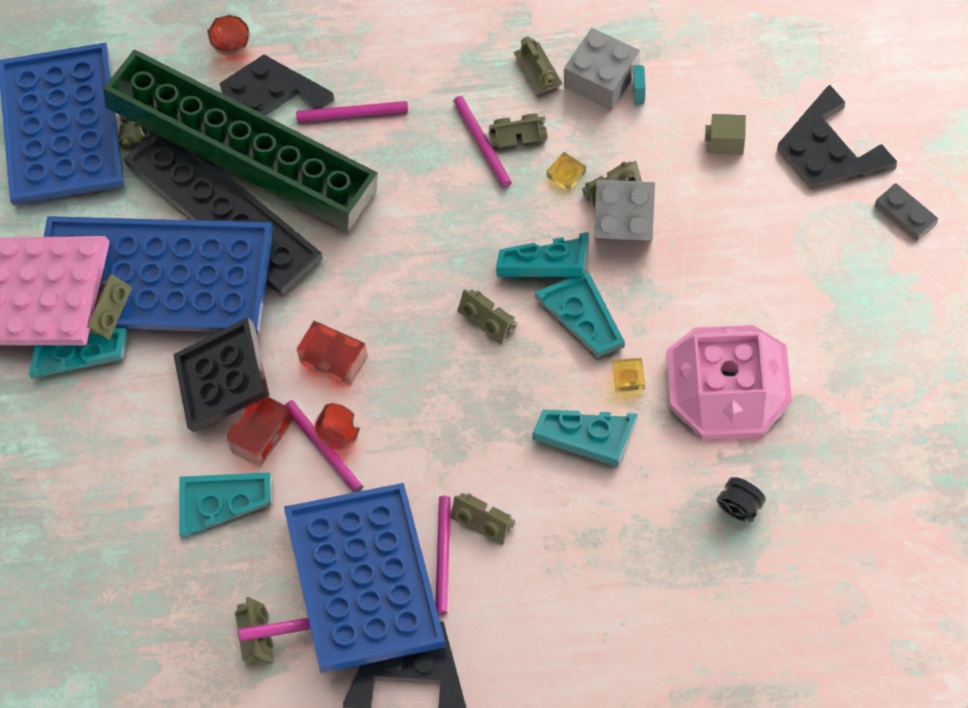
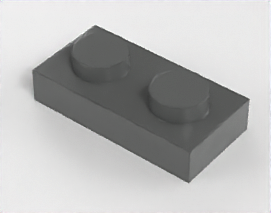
(906, 211)

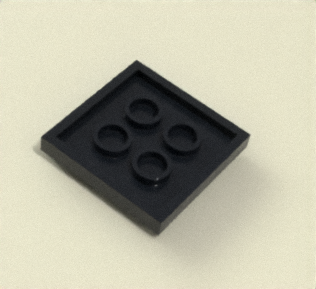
(221, 375)

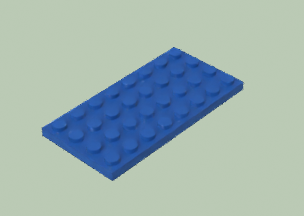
(181, 270)

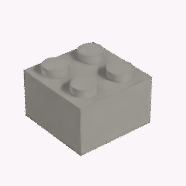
(601, 68)
(624, 210)

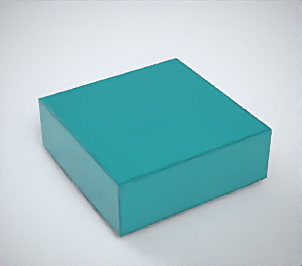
(639, 84)

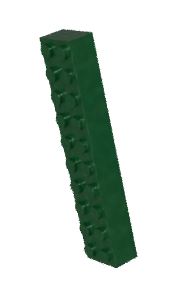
(241, 140)

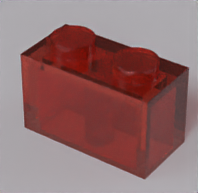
(332, 353)
(259, 430)

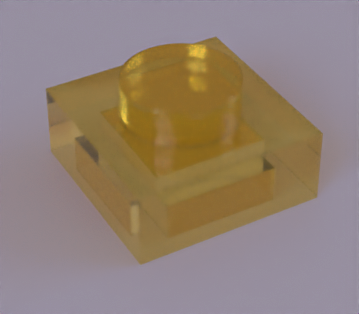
(566, 171)
(628, 374)

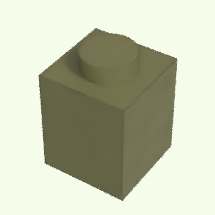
(726, 133)

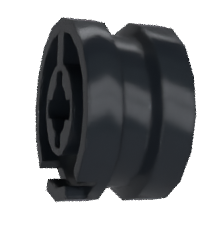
(741, 499)

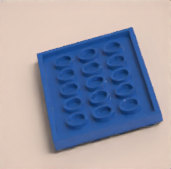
(58, 124)
(363, 578)

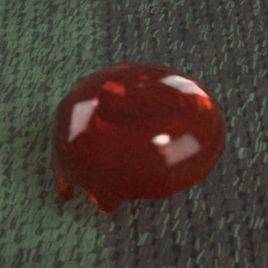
(228, 35)
(336, 427)

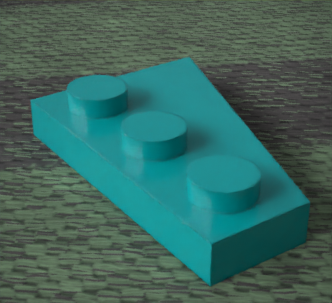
(550, 260)
(584, 313)
(63, 358)
(592, 436)
(220, 498)

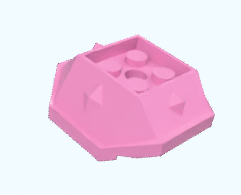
(722, 404)

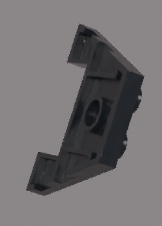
(270, 84)
(821, 154)
(430, 667)

